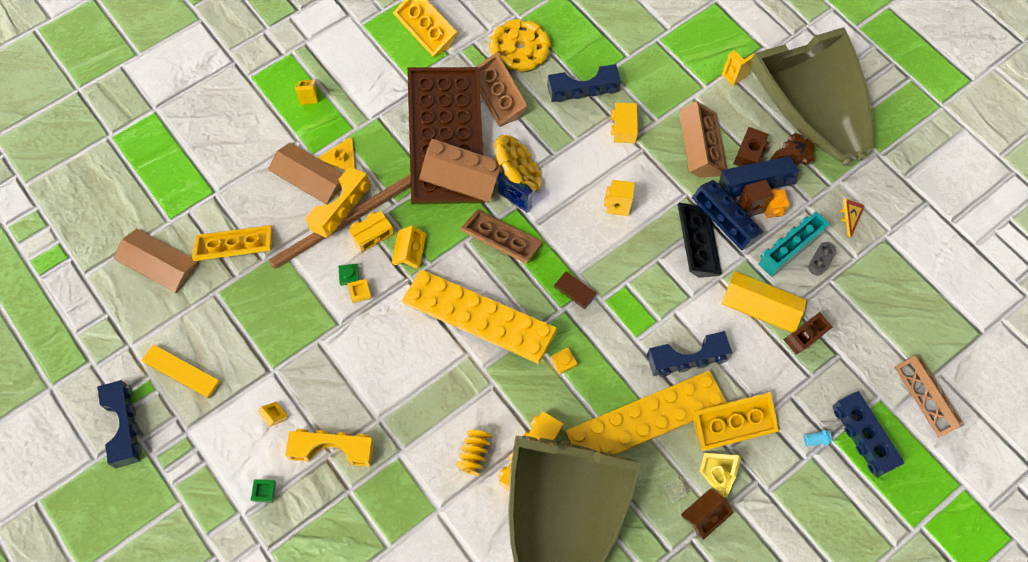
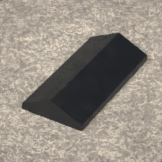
(699, 241)

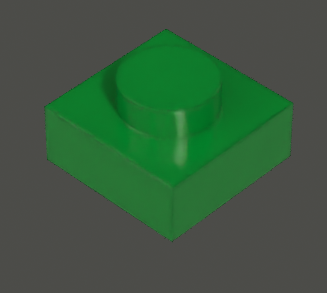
(348, 274)
(263, 491)

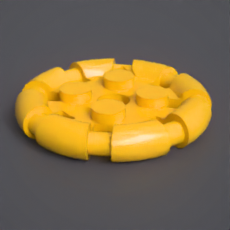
(526, 38)
(517, 162)

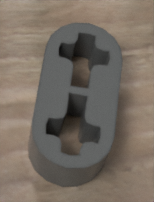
(818, 256)

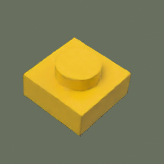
(359, 291)
(563, 361)
(272, 413)

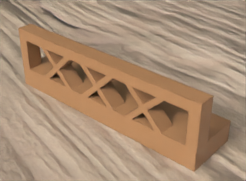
(936, 392)

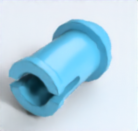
(823, 437)

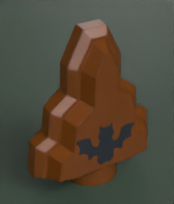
(797, 148)

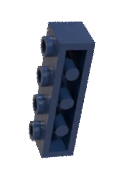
(777, 172)
(727, 214)

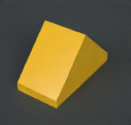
(307, 91)

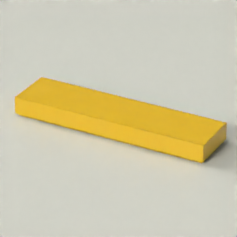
(180, 371)

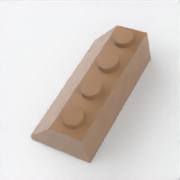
(702, 140)
(460, 170)

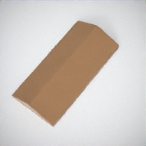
(500, 91)
(306, 172)
(502, 236)
(155, 260)

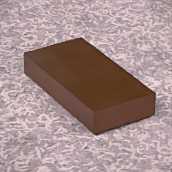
(575, 290)

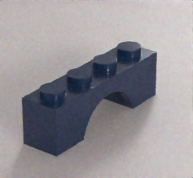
(563, 87)
(666, 360)
(123, 447)

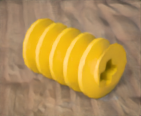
(472, 451)

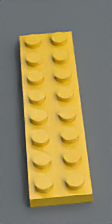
(480, 316)
(648, 416)

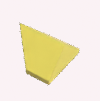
(720, 471)

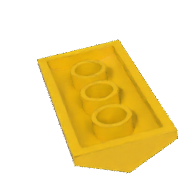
(426, 25)
(233, 243)
(764, 302)
(735, 421)

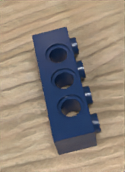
(877, 439)

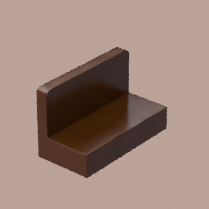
(708, 513)

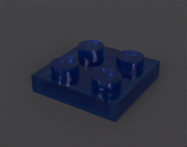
(517, 193)

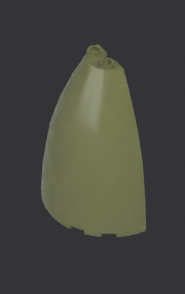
(821, 93)
(566, 500)

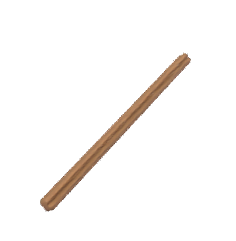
(354, 214)

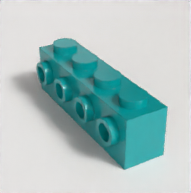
(793, 244)

